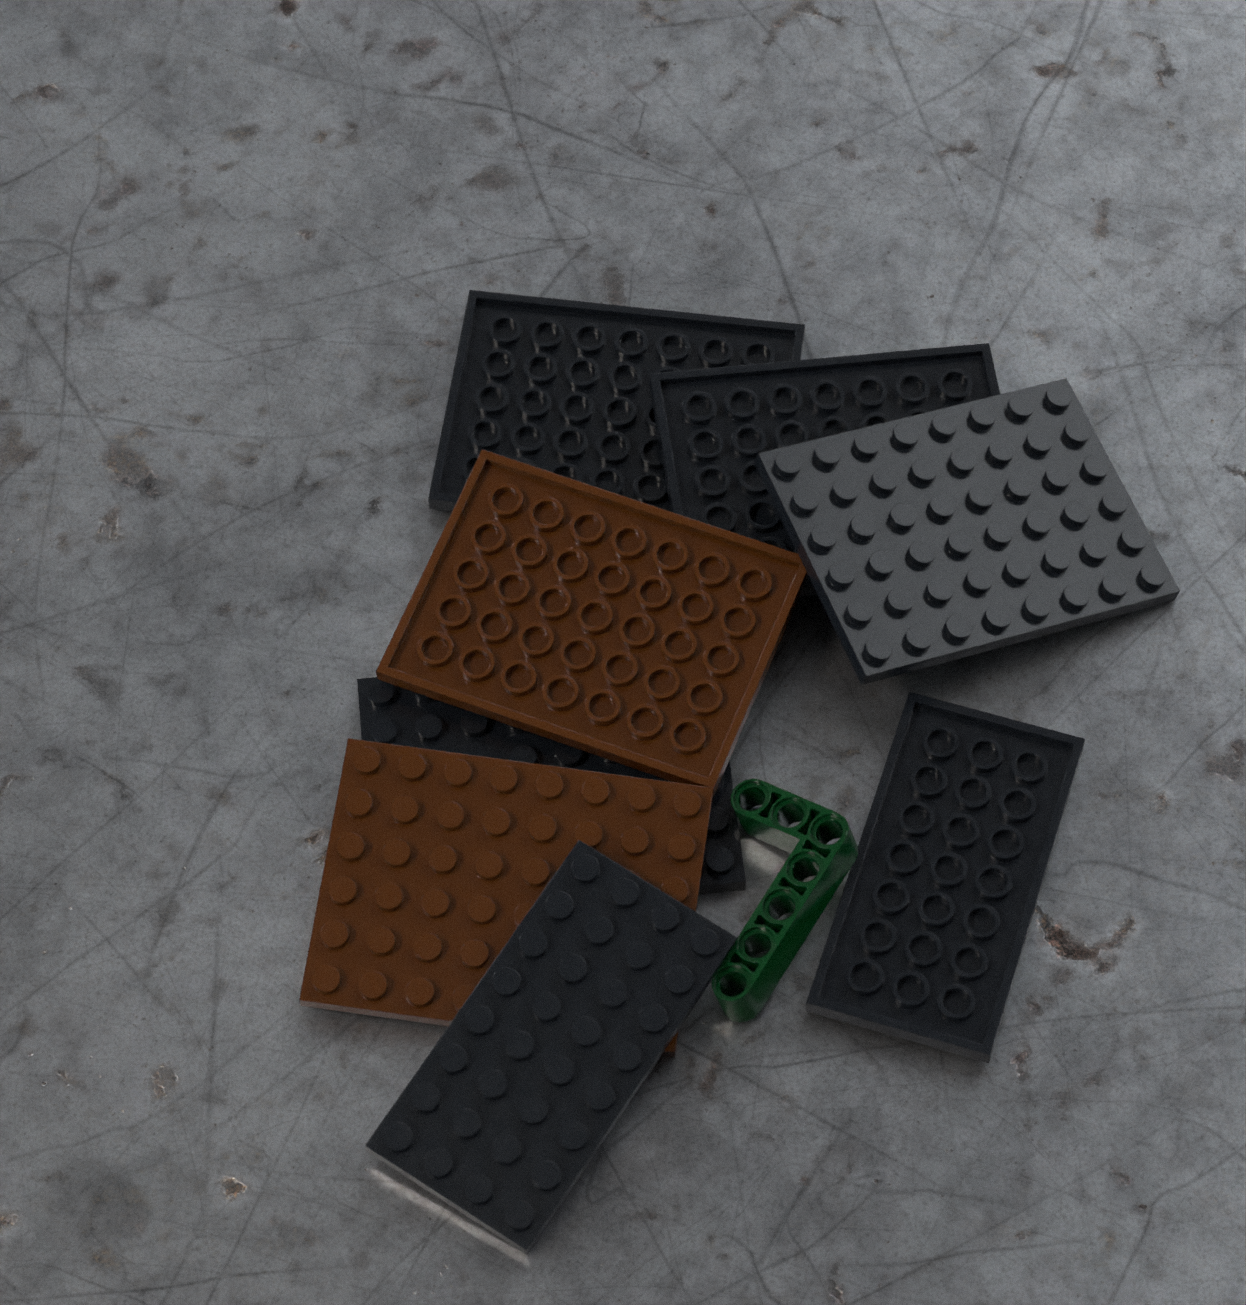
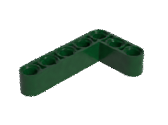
(787, 892)

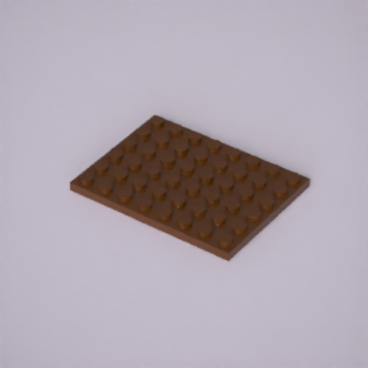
(595, 621)
(449, 854)

